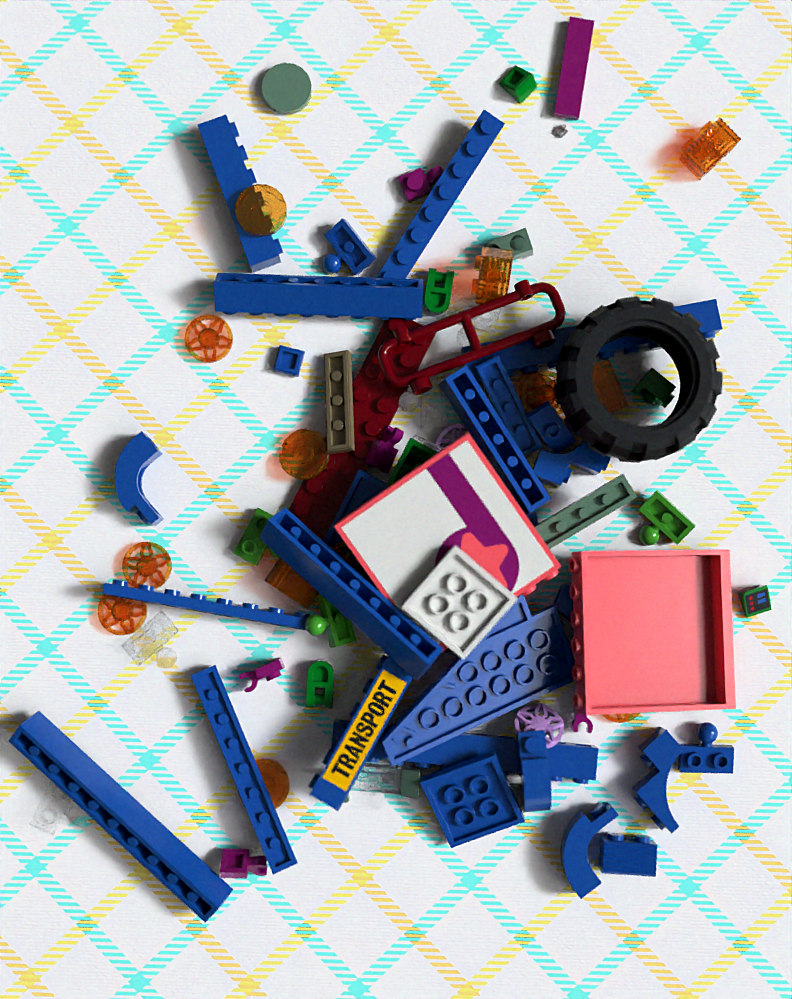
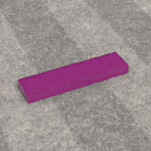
(573, 68)

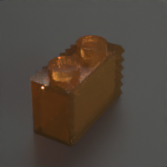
(709, 148)
(493, 274)
(292, 584)

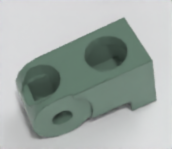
(516, 241)

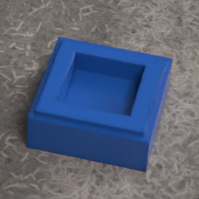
(289, 361)

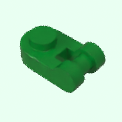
(436, 298)
(320, 675)

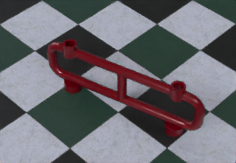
(420, 380)

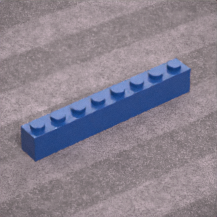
(318, 296)
(351, 593)

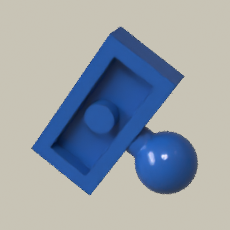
(348, 247)
(705, 756)

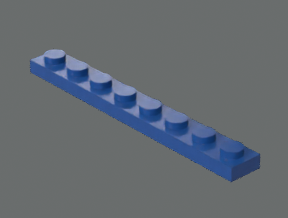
(442, 197)
(198, 603)
(244, 769)

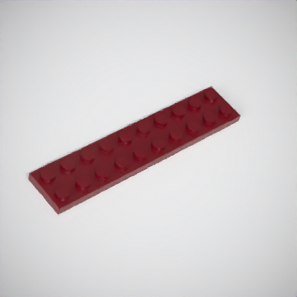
(373, 408)

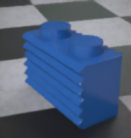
(628, 855)

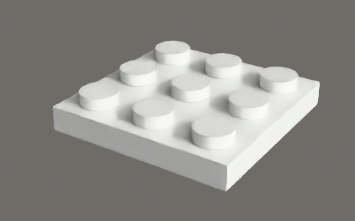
(459, 602)

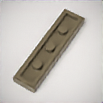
(339, 402)

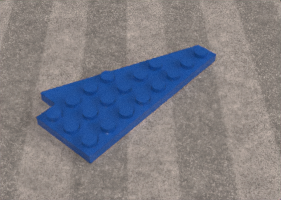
(509, 667)

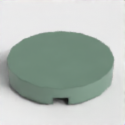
(286, 88)

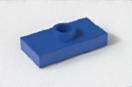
(551, 427)

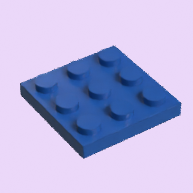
(472, 799)

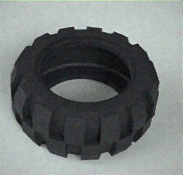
(685, 345)

